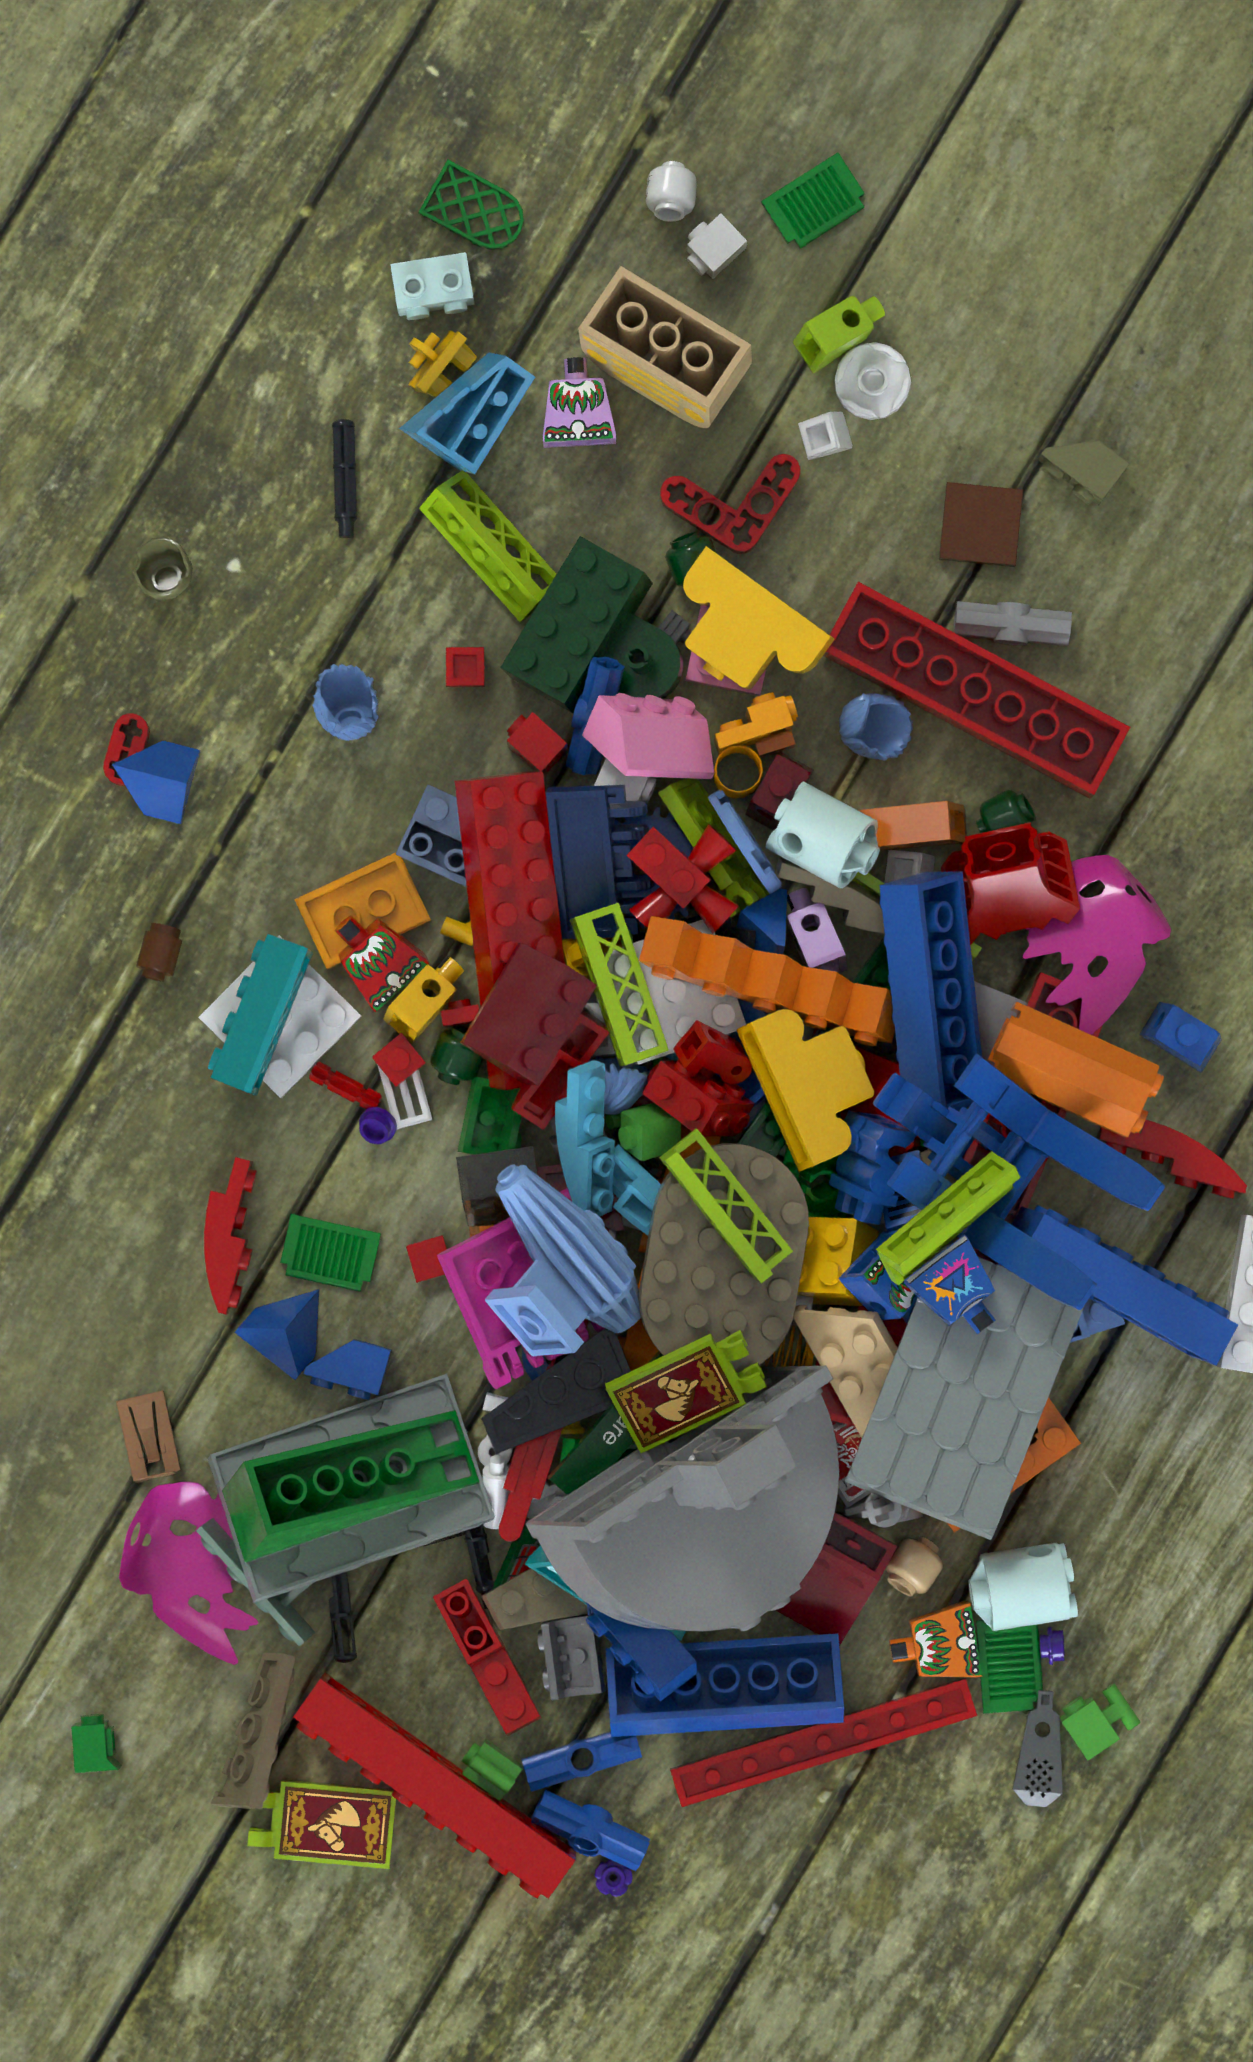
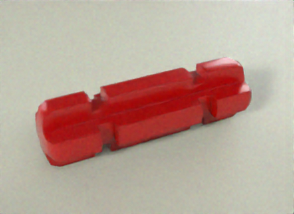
(344, 1086)

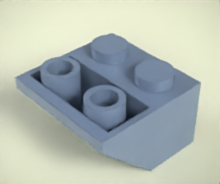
(435, 836)

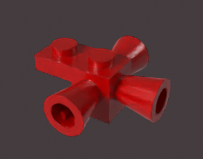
(682, 877)

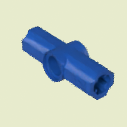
(602, 679)
(556, 1766)
(590, 1830)

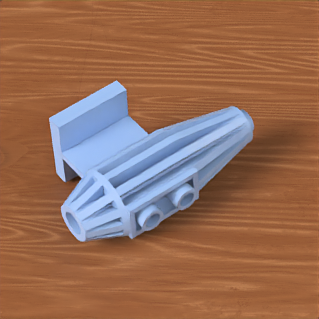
(574, 1270)

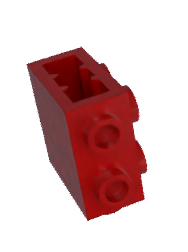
(699, 1099)

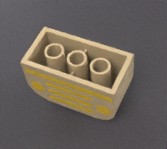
(663, 349)

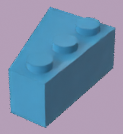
(471, 412)

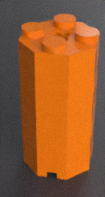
(1075, 1070)

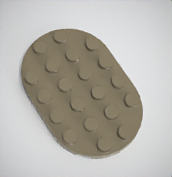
(697, 1282)

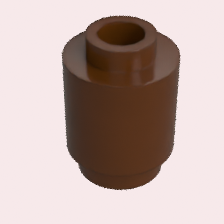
(159, 952)

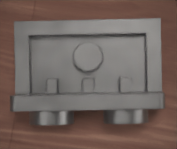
(571, 1658)

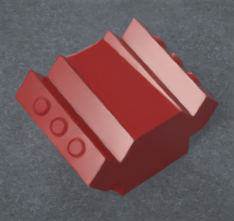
(1015, 880)

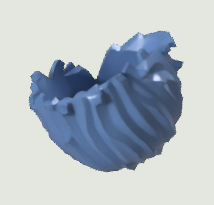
(346, 702)
(875, 726)
(622, 1084)

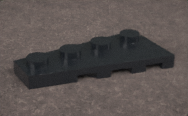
(559, 1395)

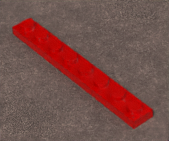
(823, 1742)

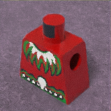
(378, 959)

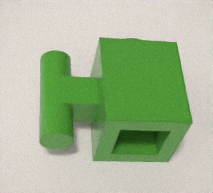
(645, 1130)
(1091, 1726)
(491, 1768)

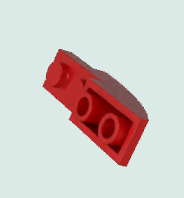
(1189, 1159)
(222, 1250)
(487, 1657)

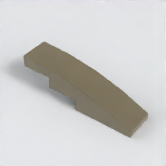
(859, 904)

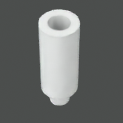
(494, 1478)

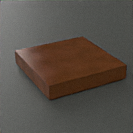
(980, 524)

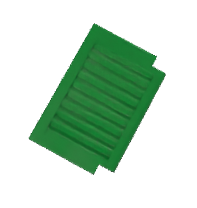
(815, 201)
(329, 1252)
(1009, 1667)

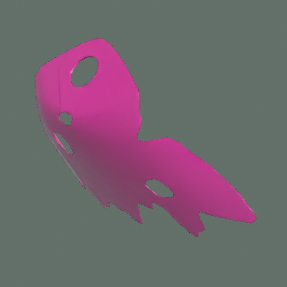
(1104, 926)
(181, 1567)

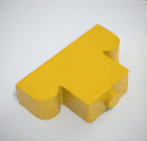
(747, 625)
(807, 1083)

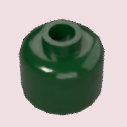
(684, 553)
(1005, 811)
(454, 1059)

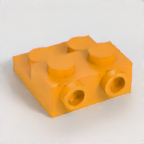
(764, 717)

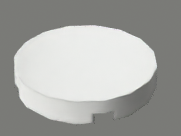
(872, 381)

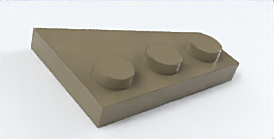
(530, 1600)

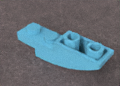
(583, 1150)
(635, 1190)

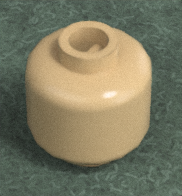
(914, 1566)

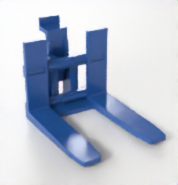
(1034, 1137)

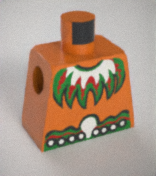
(941, 1643)

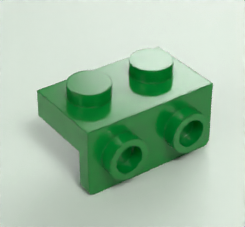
(489, 1120)

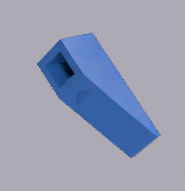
(652, 1653)

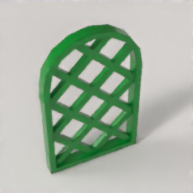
(435, 188)

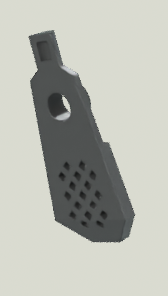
(1041, 1749)

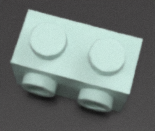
(432, 285)

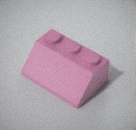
(651, 736)

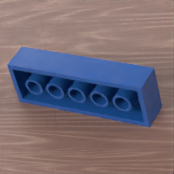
(931, 982)
(1134, 1290)
(736, 1688)

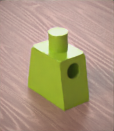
(837, 331)

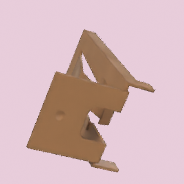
(143, 1416)

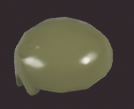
(163, 569)

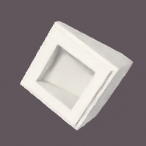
(825, 435)
(905, 864)

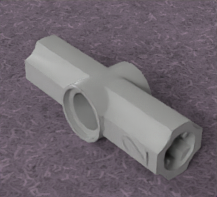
(1012, 623)

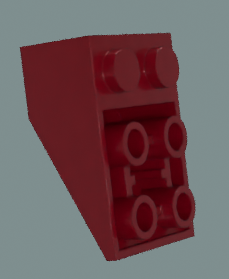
(840, 1578)

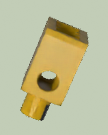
(414, 1010)

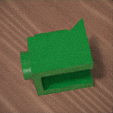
(94, 1745)

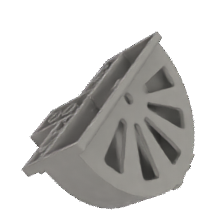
(708, 1521)

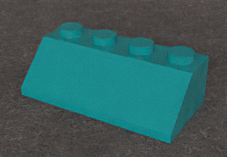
(261, 1013)

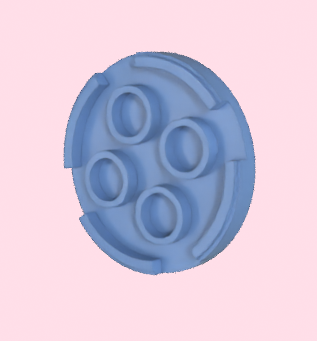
(745, 841)

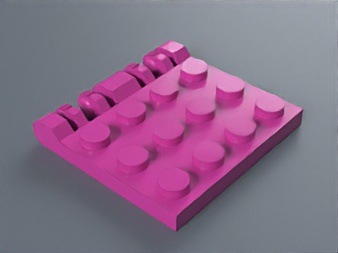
(475, 1268)

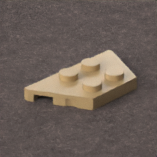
(855, 1352)

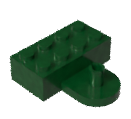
(590, 616)

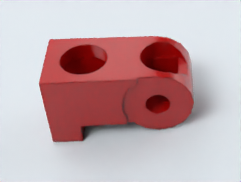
(714, 1051)

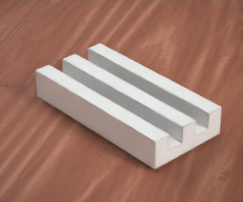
(412, 1118)

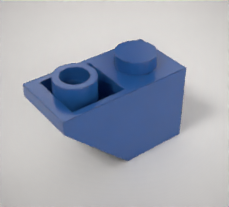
(353, 1365)

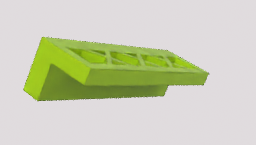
(486, 548)
(605, 990)
(716, 1215)
(947, 1216)

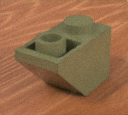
(1086, 466)

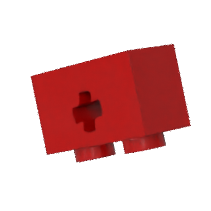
(535, 743)

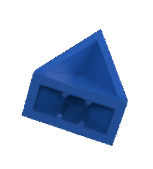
(160, 779)
(768, 920)
(284, 1331)

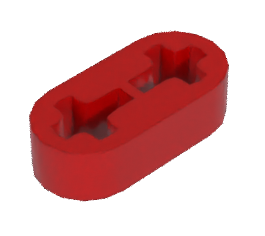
(118, 742)

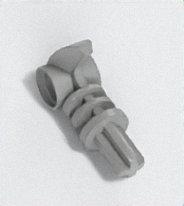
(881, 1511)

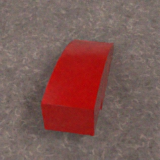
(538, 1102)

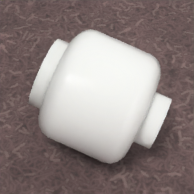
(671, 191)

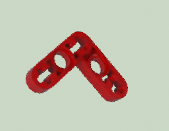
(730, 517)

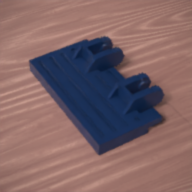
(586, 861)

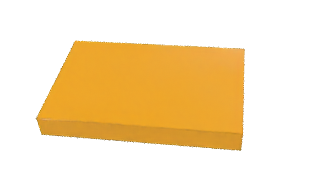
(371, 893)

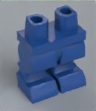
(867, 1166)

